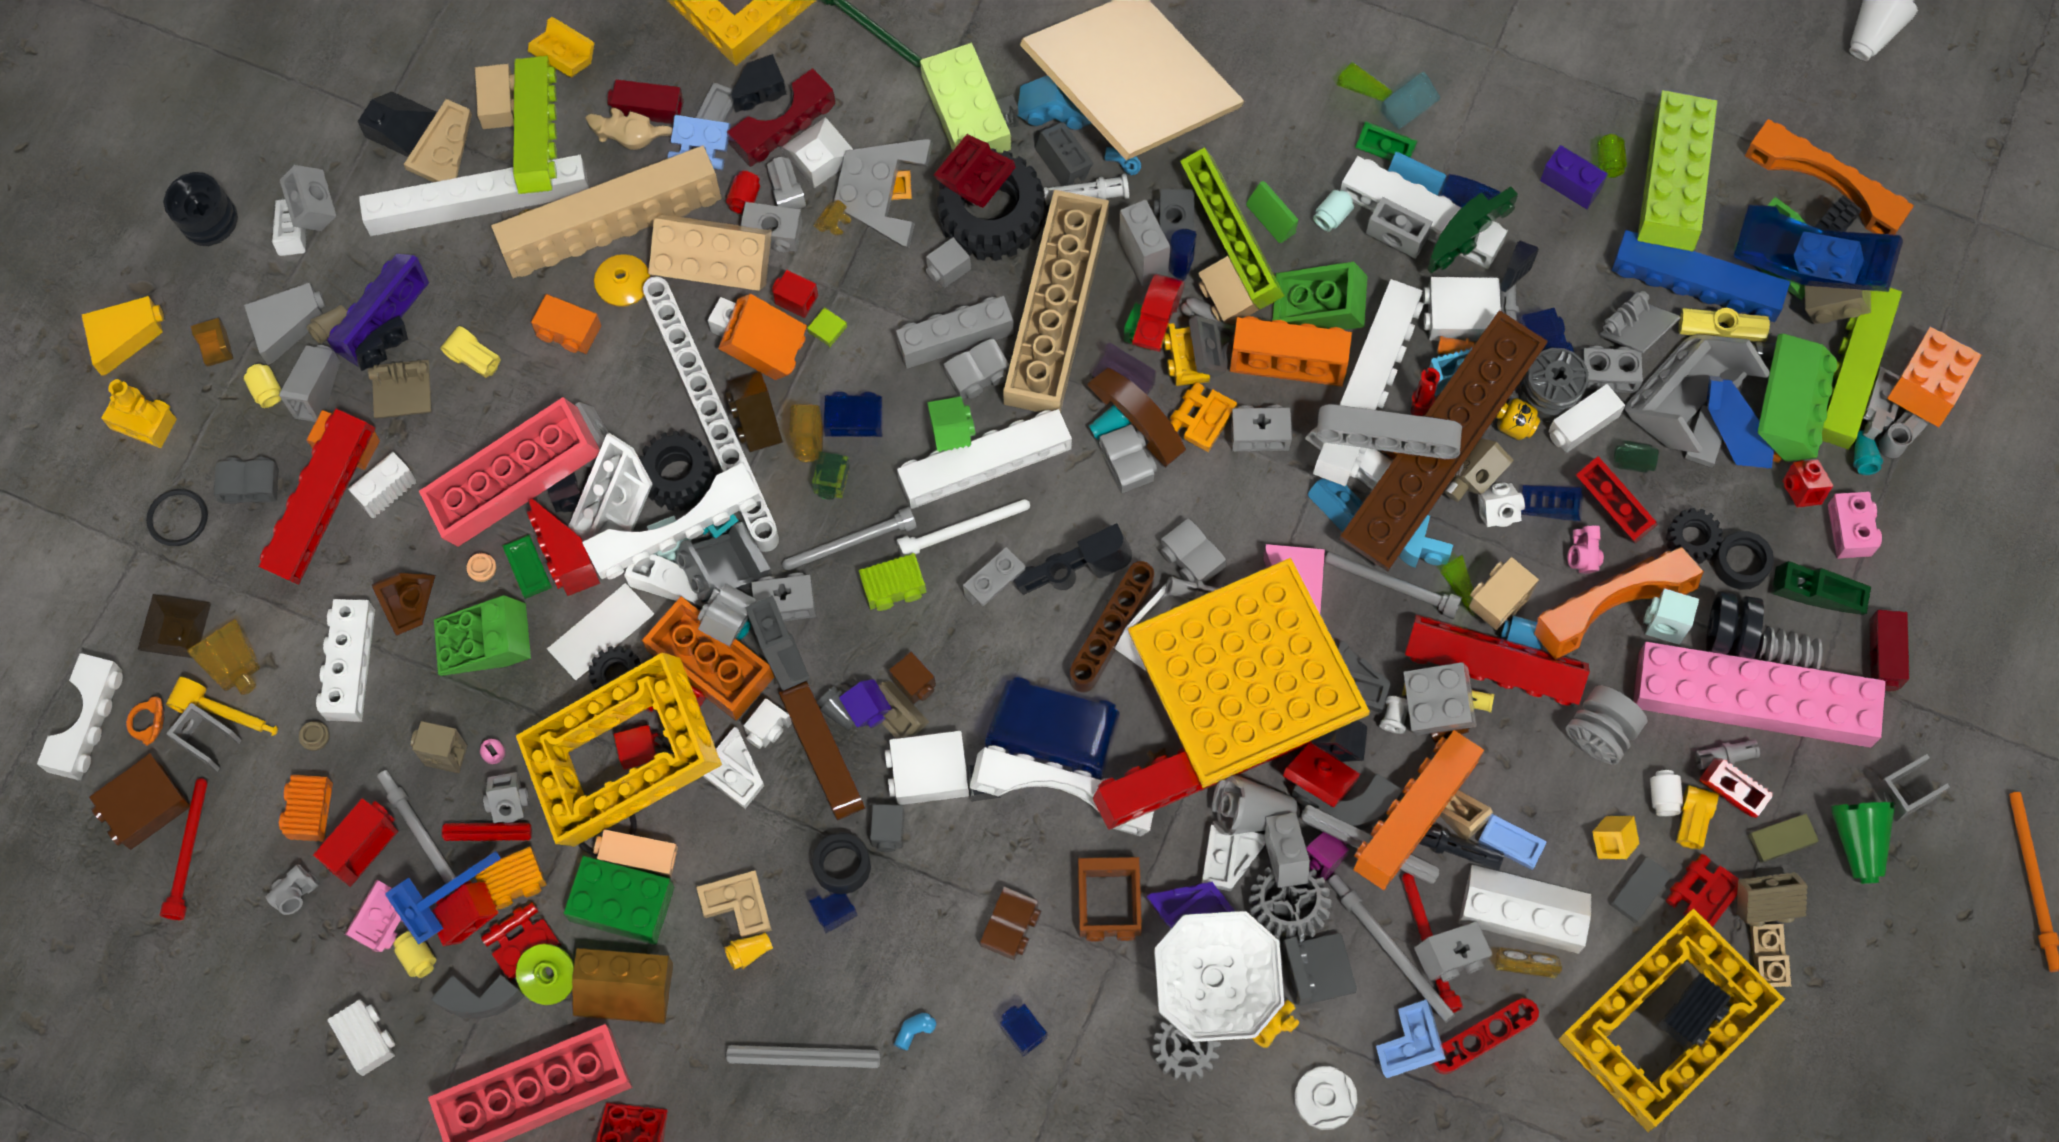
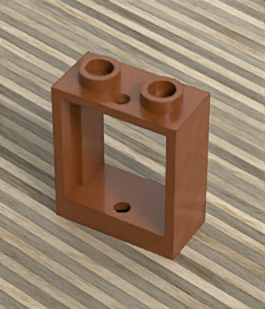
(1109, 868)

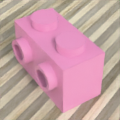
(1854, 525)

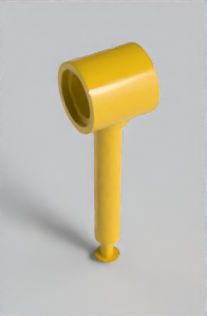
(189, 692)

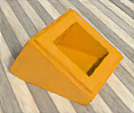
(902, 185)

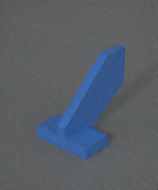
(1737, 424)
(416, 911)

